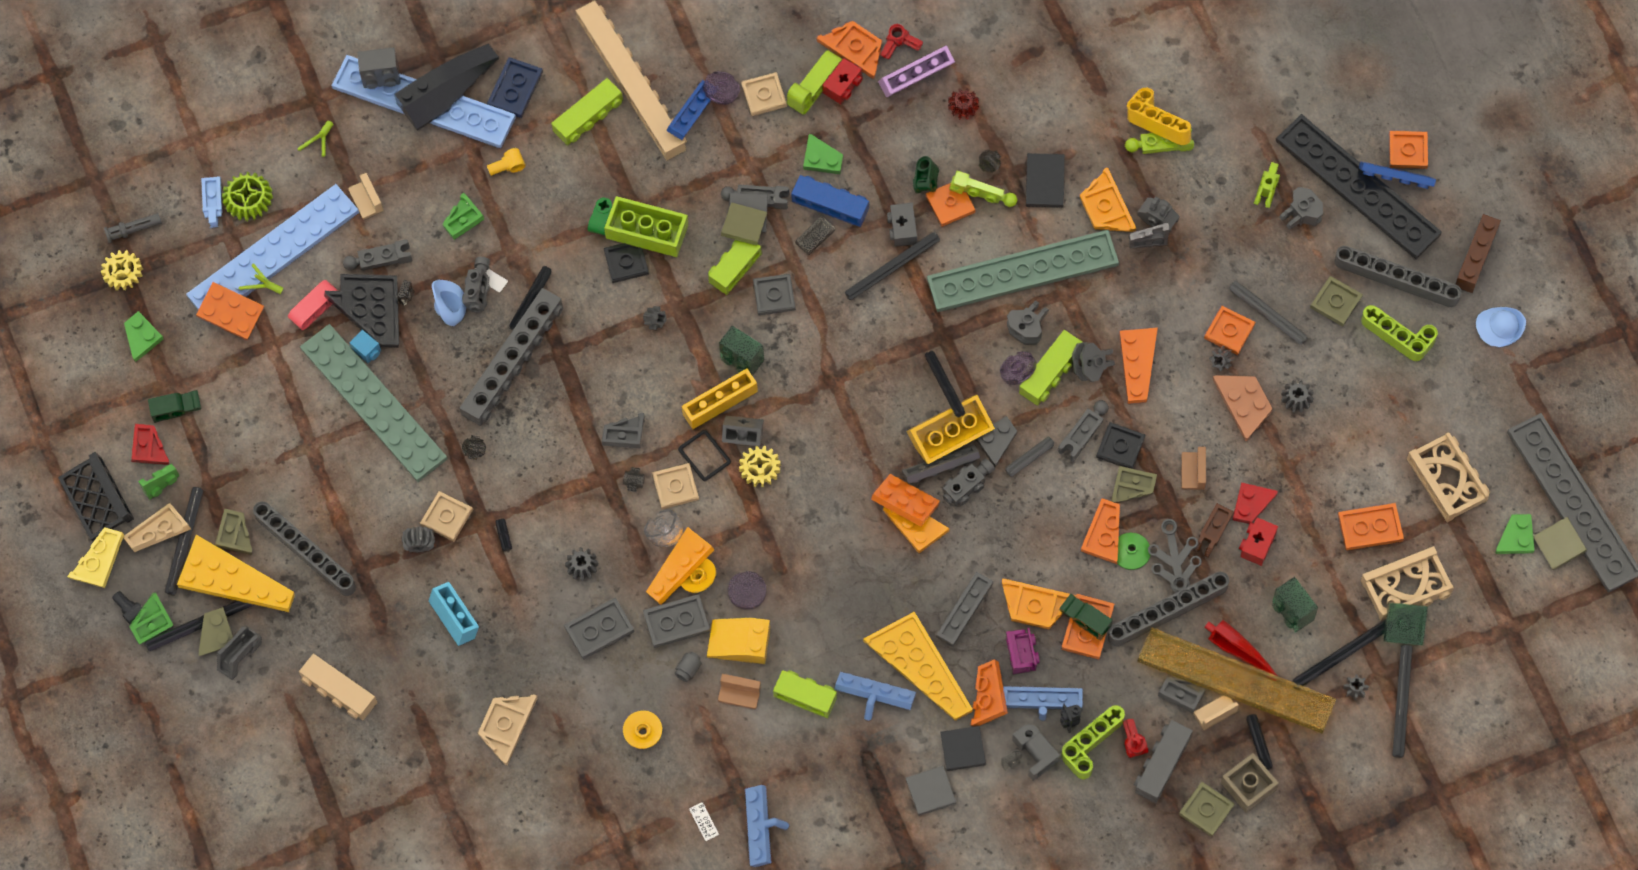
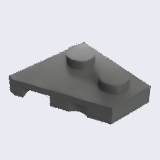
(998, 440)

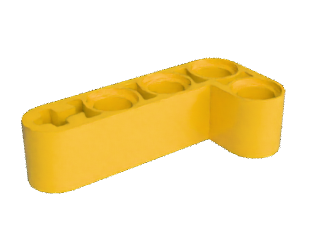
(1147, 116)

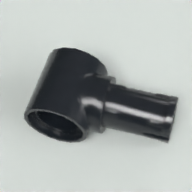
(128, 607)

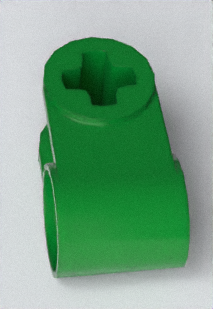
(599, 217)

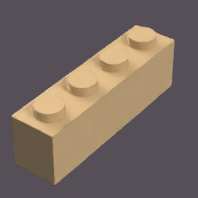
(337, 687)

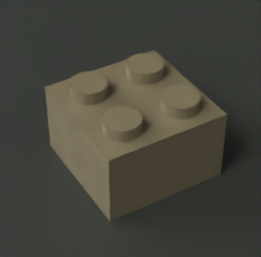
(1249, 783)

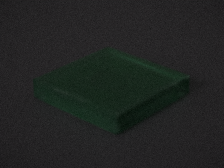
(1405, 623)

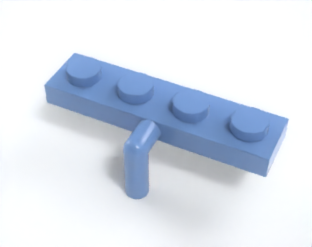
(874, 692)
(1042, 698)
(759, 825)

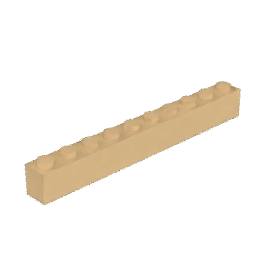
(629, 78)

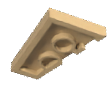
(157, 528)

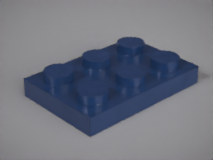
(515, 86)

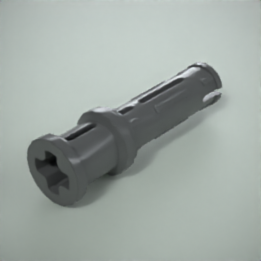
(123, 232)

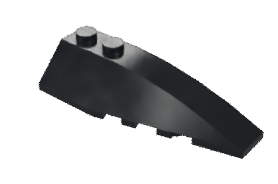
(441, 87)

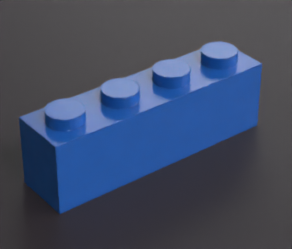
(830, 200)

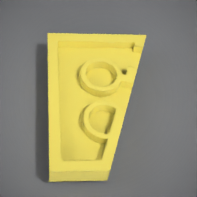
(99, 560)

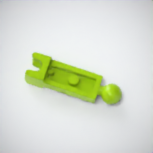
(1154, 143)
(974, 188)

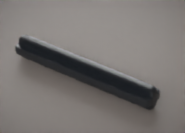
(537, 285)

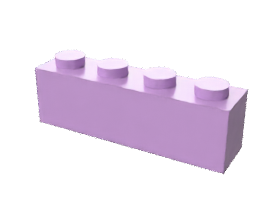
(916, 71)

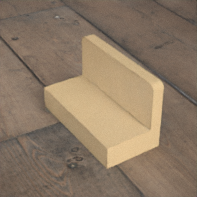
(366, 197)
(1215, 712)

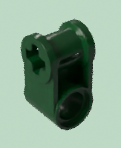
(925, 175)

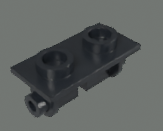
(1070, 716)

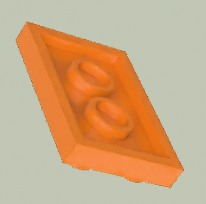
(230, 311)
(905, 500)
(1370, 526)
(1079, 640)

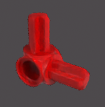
(893, 42)
(1135, 743)

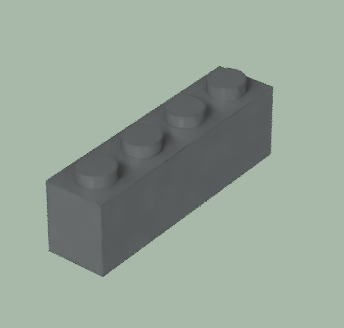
(1163, 762)

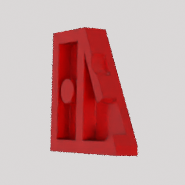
(147, 446)
(1251, 502)

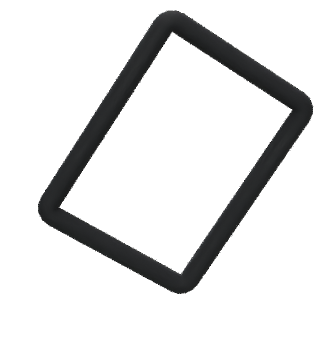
(692, 464)

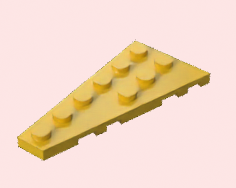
(223, 575)
(914, 655)

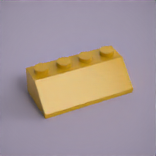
(947, 432)

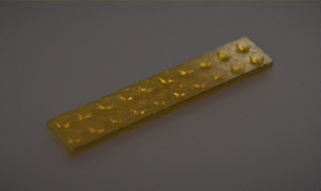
(1236, 680)

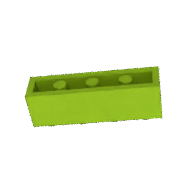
(587, 112)
(1050, 369)

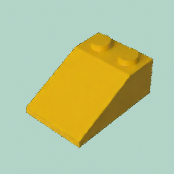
(739, 639)

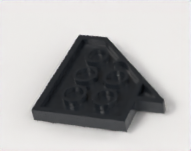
(370, 305)

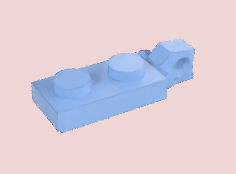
(212, 199)

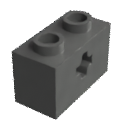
(904, 215)
(742, 430)

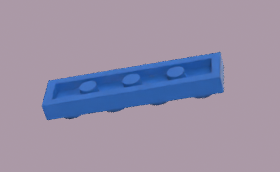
(689, 113)
(1404, 176)

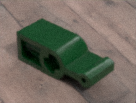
(173, 405)
(1086, 616)

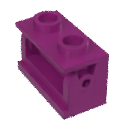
(1021, 651)

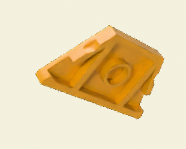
(1106, 205)
(1033, 604)

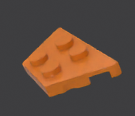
(854, 45)

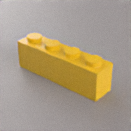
(719, 398)

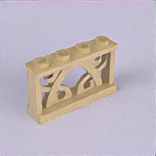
(1435, 490)
(1417, 560)

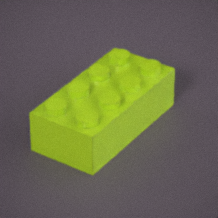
(646, 226)

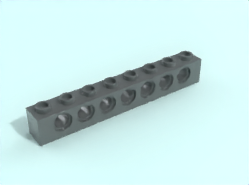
(543, 302)

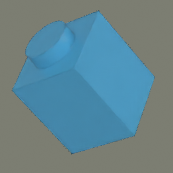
(365, 346)

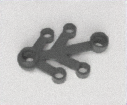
(1175, 559)

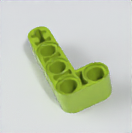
(803, 96)
(1397, 330)
(1095, 738)

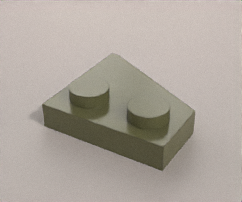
(1132, 484)
(233, 533)
(215, 631)

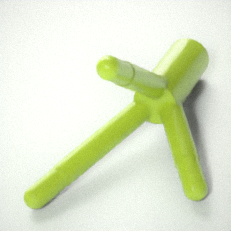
(322, 134)
(267, 284)

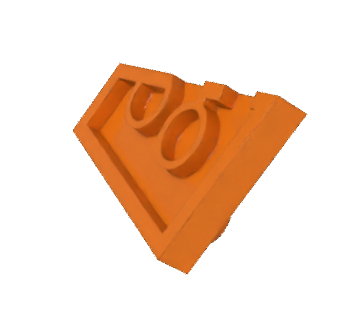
(1104, 532)

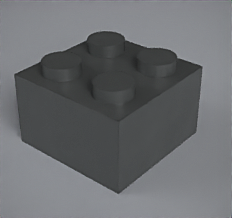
(379, 68)

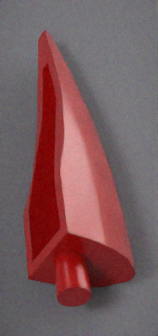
(1234, 643)

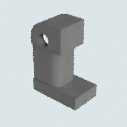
(236, 649)
(1038, 748)

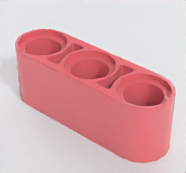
(311, 306)

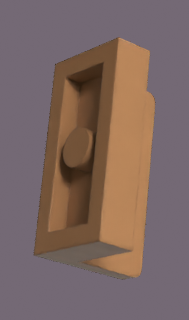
(1193, 469)
(739, 691)

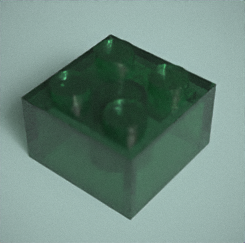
(741, 351)
(1294, 605)

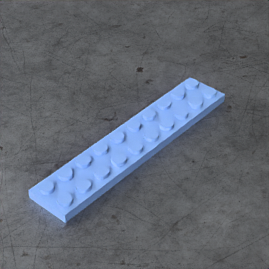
(465, 116)
(282, 244)

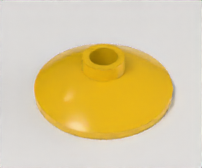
(707, 573)
(638, 721)

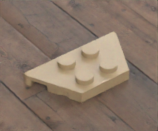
(505, 724)

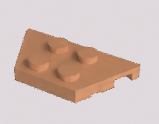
(1245, 401)

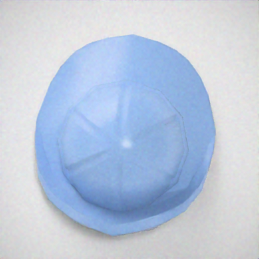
(448, 301)
(1500, 326)

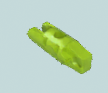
(1268, 185)

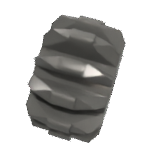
(1294, 389)
(418, 539)
(579, 557)

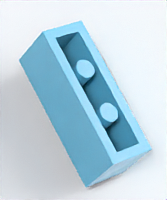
(453, 613)

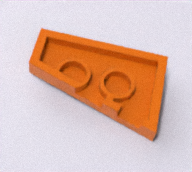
(990, 694)

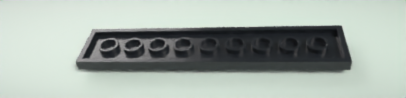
(1362, 191)

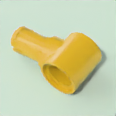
(511, 162)

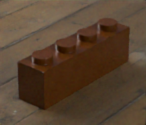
(1477, 253)

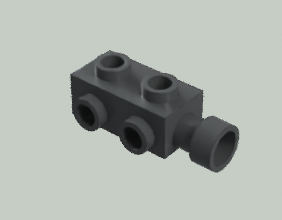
(474, 289)
(967, 485)

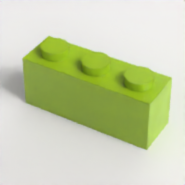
(733, 265)
(805, 693)

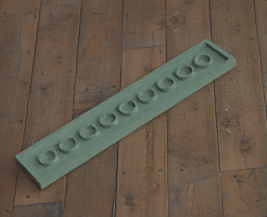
(1022, 270)
(373, 403)

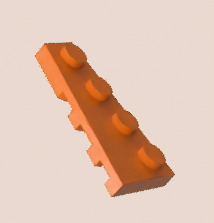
(1137, 357)

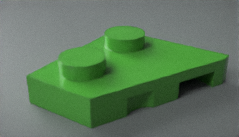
(822, 157)
(462, 217)
(141, 335)
(161, 479)
(1517, 536)
(150, 620)

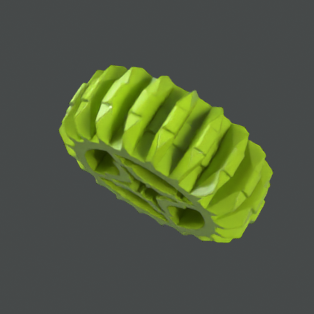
(260, 199)

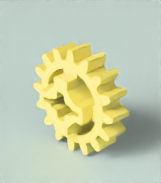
(122, 268)
(749, 467)

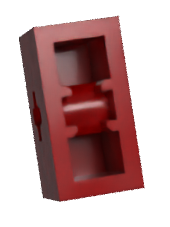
(842, 81)
(1258, 551)

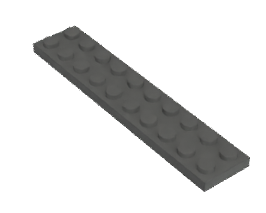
(1574, 500)

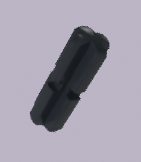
(503, 534)

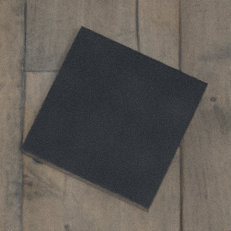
(625, 262)
(1120, 445)
(963, 748)

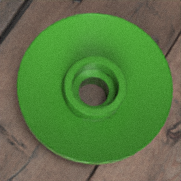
(1132, 559)

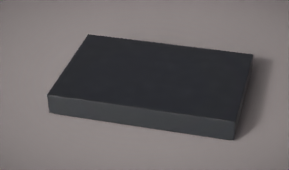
(1045, 180)

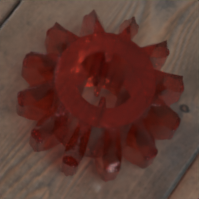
(956, 106)

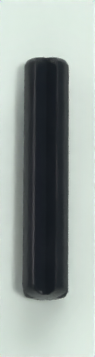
(1259, 741)

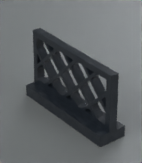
(110, 489)

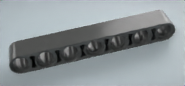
(1404, 283)
(310, 554)
(1174, 601)

